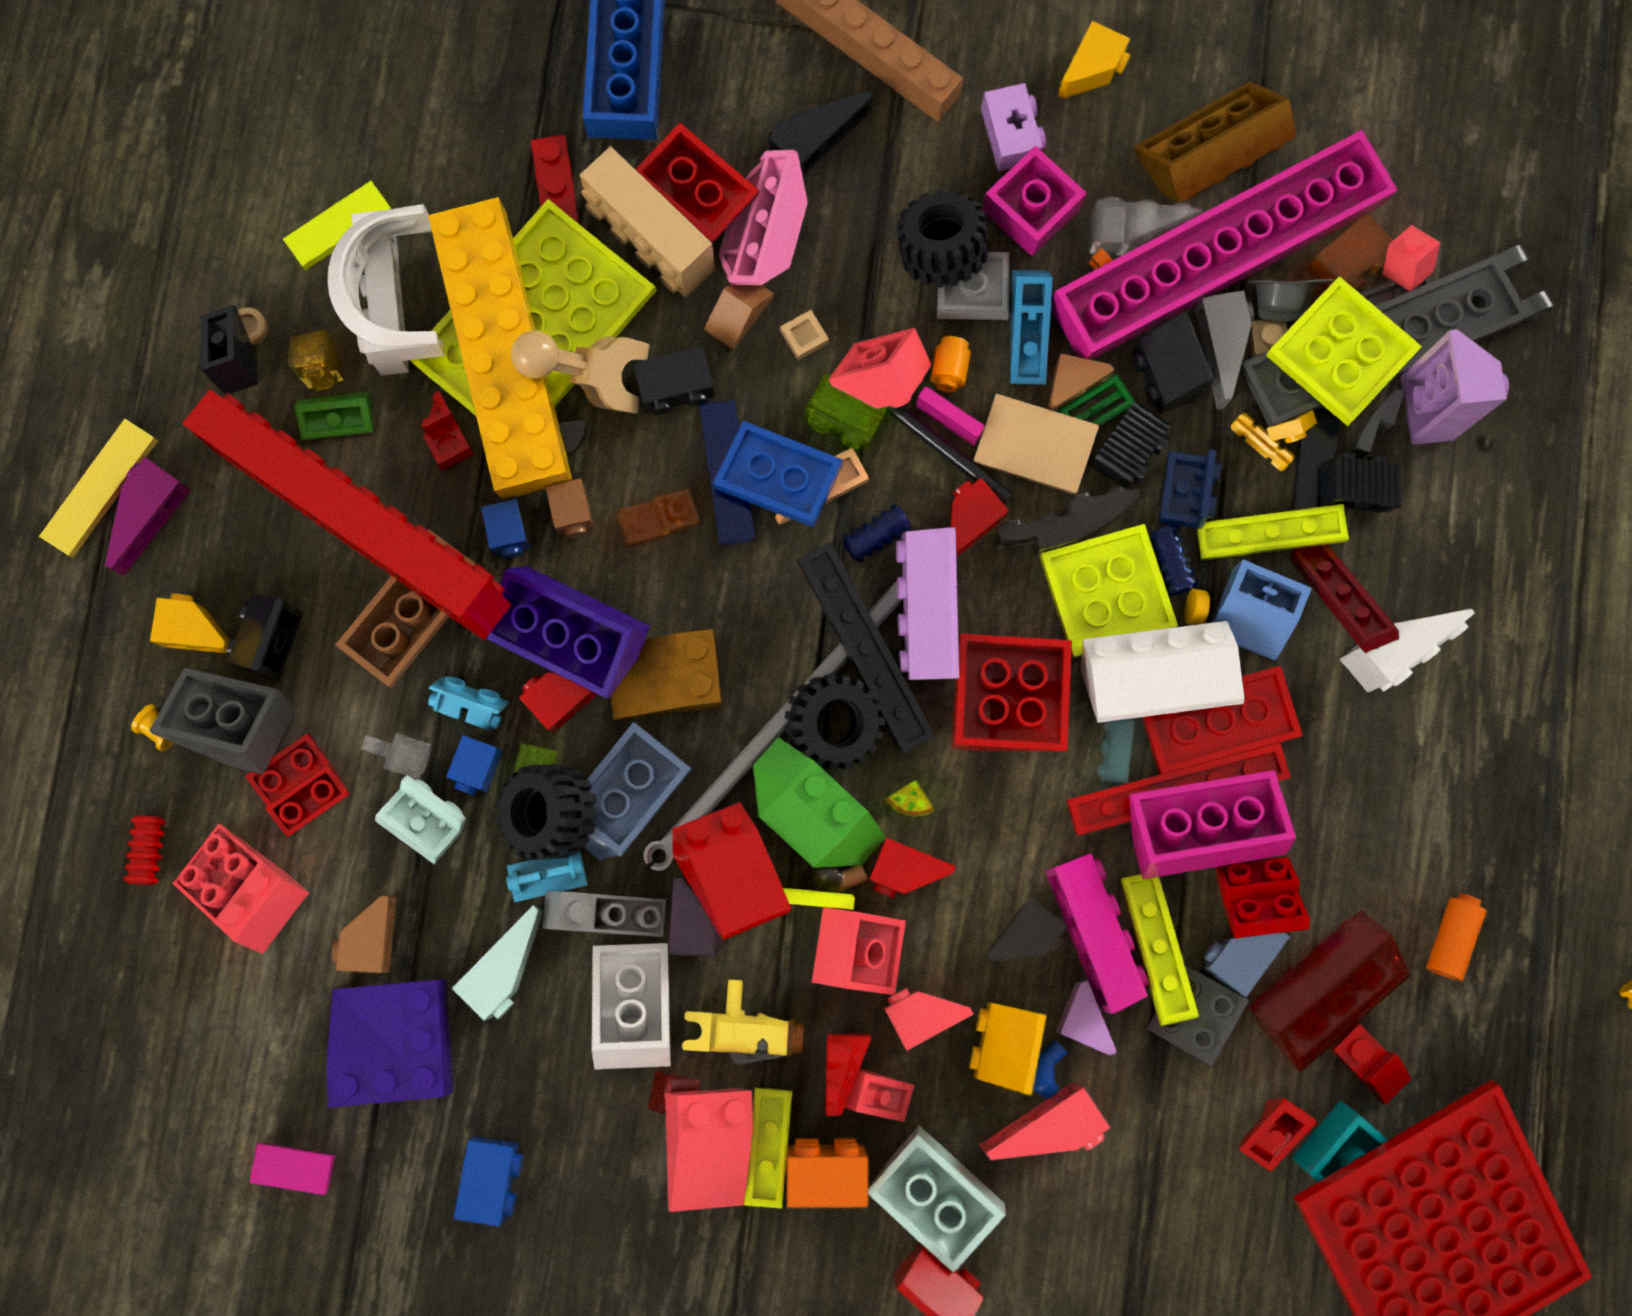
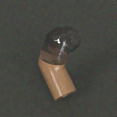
(839, 881)

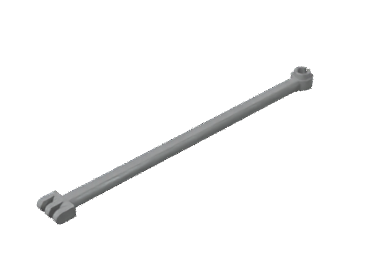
(762, 740)

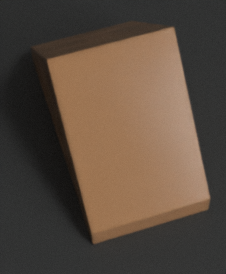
(736, 312)
(1074, 378)

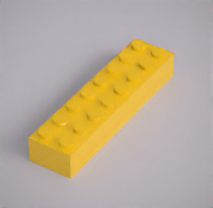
(488, 315)

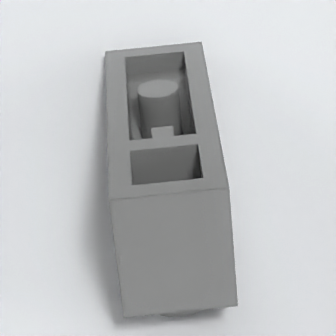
(1224, 332)

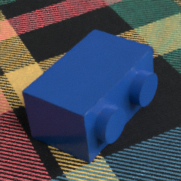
(487, 1181)

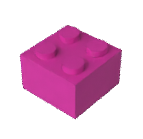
(1033, 201)

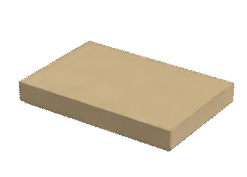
(1036, 444)

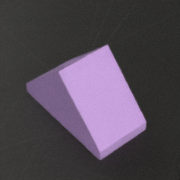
(1084, 1021)

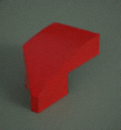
(444, 435)

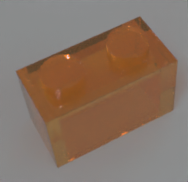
(1352, 254)

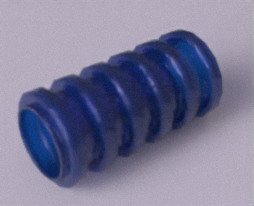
(876, 533)
(1173, 560)

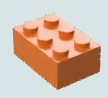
(827, 1173)

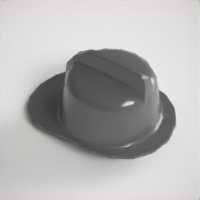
(1282, 299)

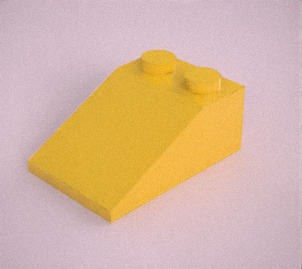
(1008, 1047)

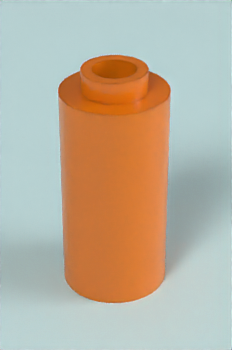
(1456, 937)

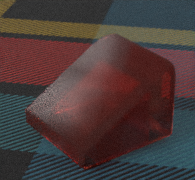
(667, 1083)

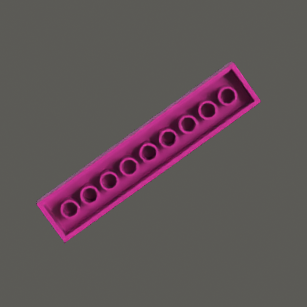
(1222, 246)

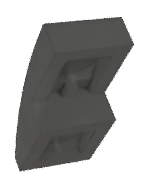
(1378, 421)

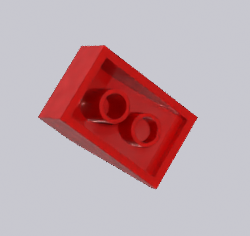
(697, 182)
(729, 870)

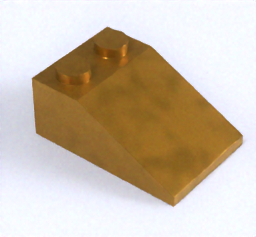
(671, 677)

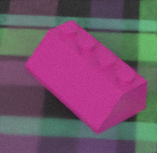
(1210, 824)
(1096, 933)

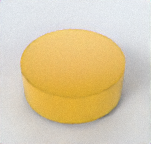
(1196, 607)

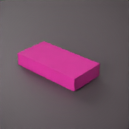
(950, 416)
(292, 1168)

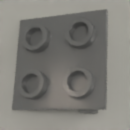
(1218, 1015)

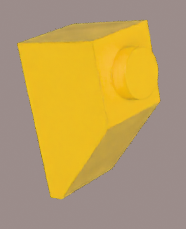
(1095, 61)
(186, 626)

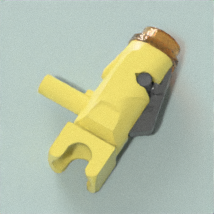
(745, 1036)

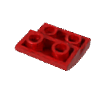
(298, 785)
(1262, 897)

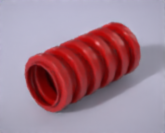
(144, 850)

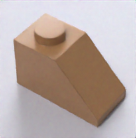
(367, 940)

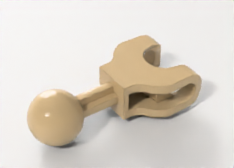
(593, 368)

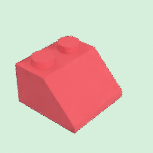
(883, 369)
(858, 951)

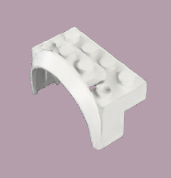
(382, 325)

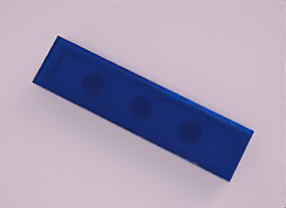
(731, 513)

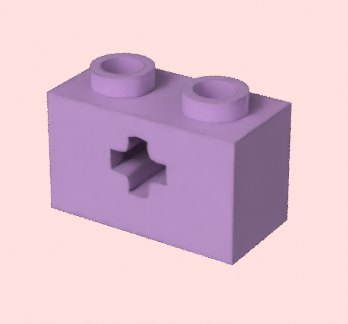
(1011, 124)

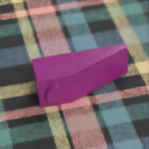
(143, 509)

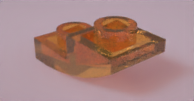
(658, 518)

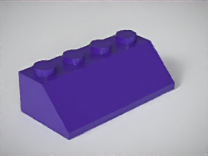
(567, 631)

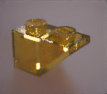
(315, 359)

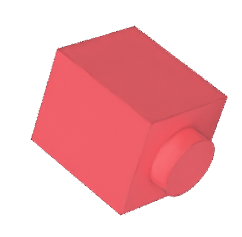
(1411, 258)

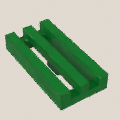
(1093, 393)

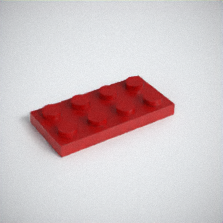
(1220, 732)

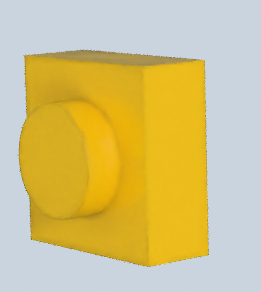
(1293, 429)

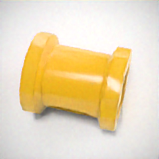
(143, 723)

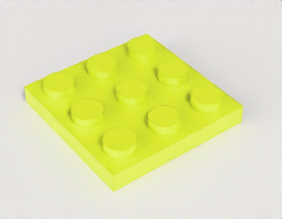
(1343, 351)
(1108, 587)

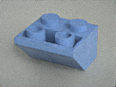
(1261, 608)

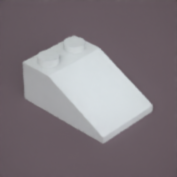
(630, 1006)

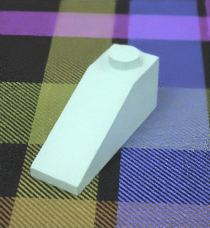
(499, 972)

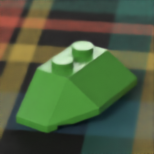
(812, 810)

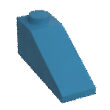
(1029, 326)

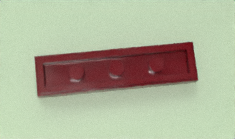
(1345, 597)

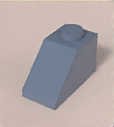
(1242, 961)

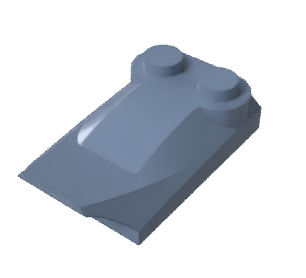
(631, 789)

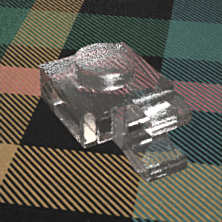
(403, 755)

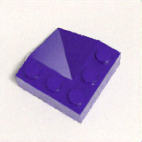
(389, 1043)

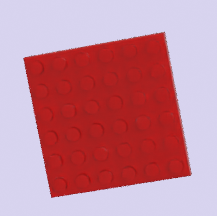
(1446, 1220)

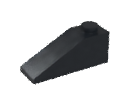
(820, 129)

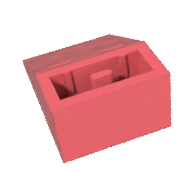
(240, 889)

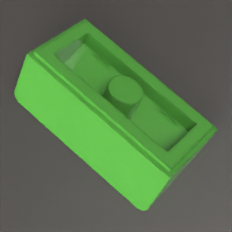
(334, 416)

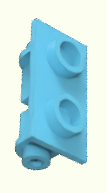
(453, 696)
(535, 877)

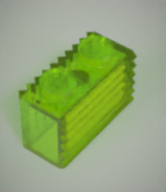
(843, 415)

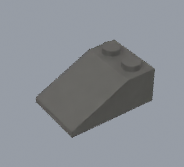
(225, 719)

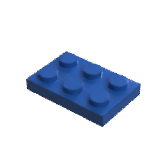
(778, 474)

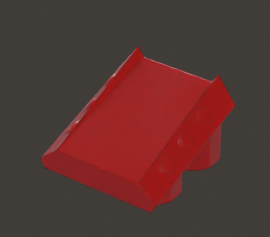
(843, 1063)

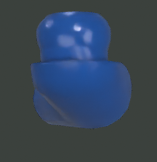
(1045, 1077)

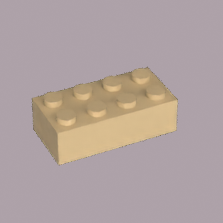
(647, 223)

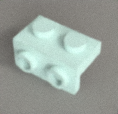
(422, 819)

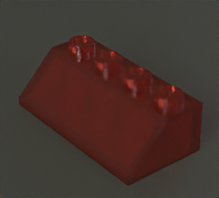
(1330, 990)

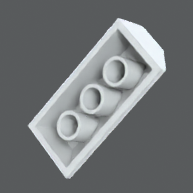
(1162, 671)

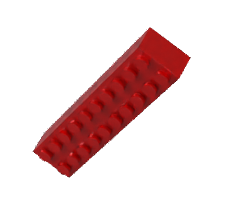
(350, 513)

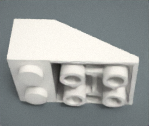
(1417, 643)

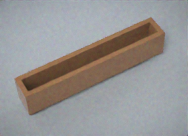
(882, 51)

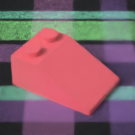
(1053, 1126)
(708, 1147)

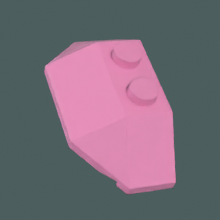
(767, 230)

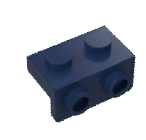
(1188, 489)

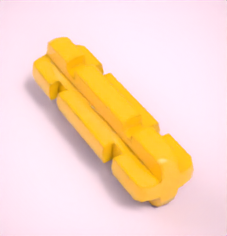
(1259, 439)

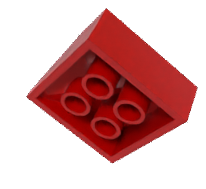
(1012, 694)

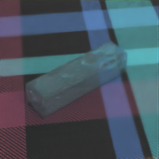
(1117, 751)

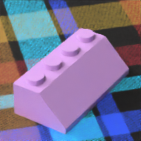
(1451, 389)
(928, 604)

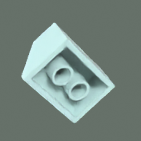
(937, 1199)

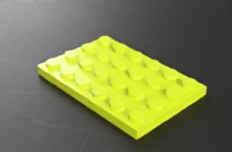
(573, 291)

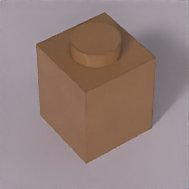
(570, 508)

